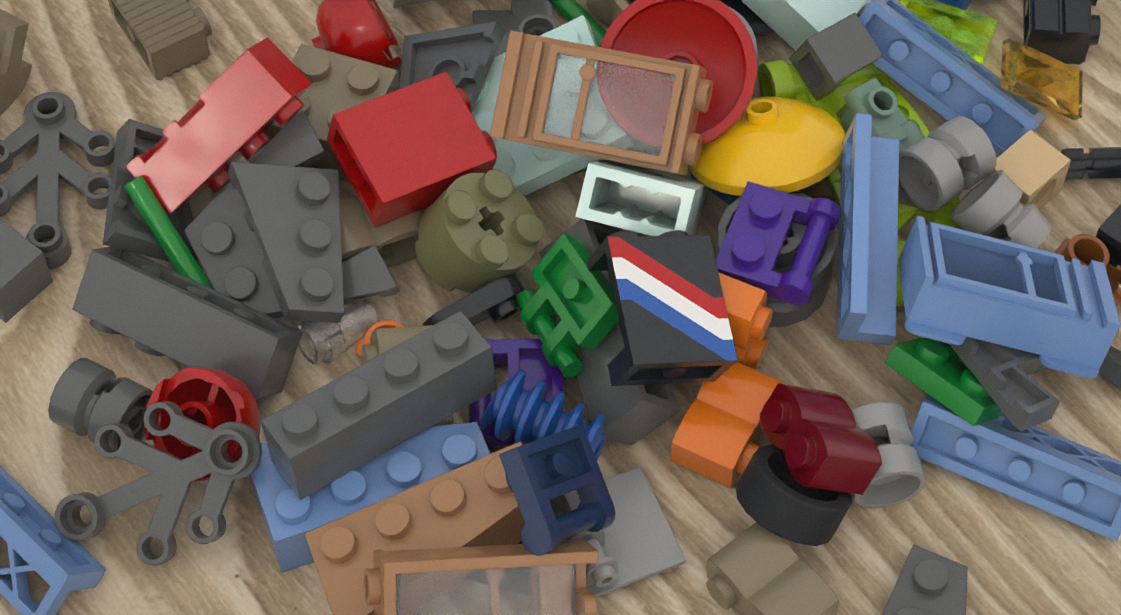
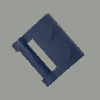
(548, 470)

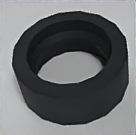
(784, 505)

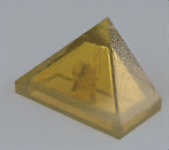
(1041, 79)

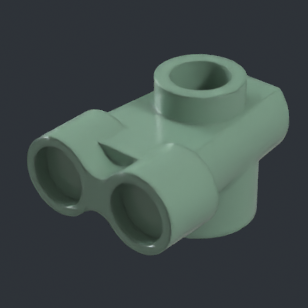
(886, 116)

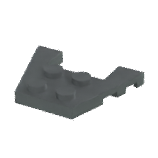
(232, 251)
(1006, 379)

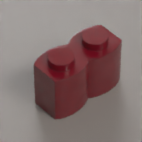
(820, 439)

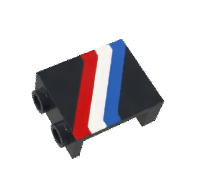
(666, 308)

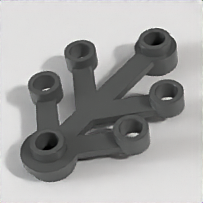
(50, 165)
(169, 478)

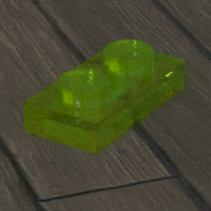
(963, 28)

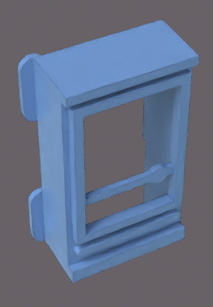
(1008, 296)

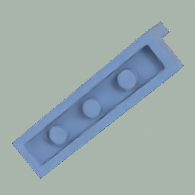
(946, 75)
(868, 235)
(1025, 465)
(36, 540)

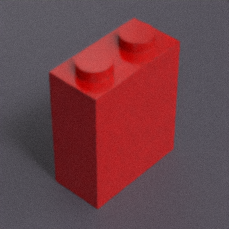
(409, 147)

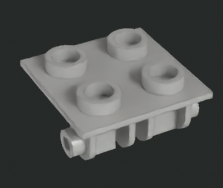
(635, 543)

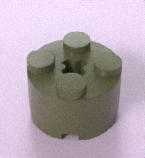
(477, 232)

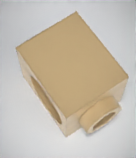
(1034, 168)

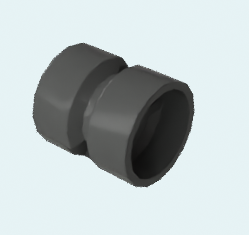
(93, 396)

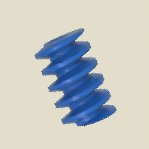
(535, 418)

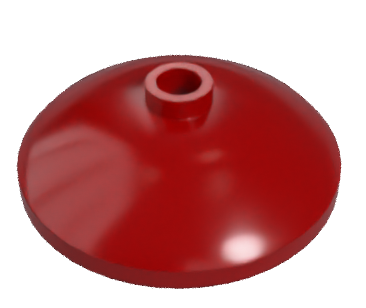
(696, 34)

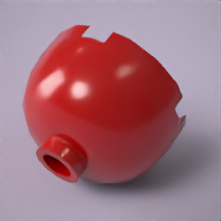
(356, 31)
(208, 398)

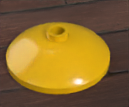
(774, 145)

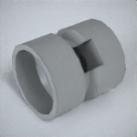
(945, 163)
(996, 212)
(901, 469)

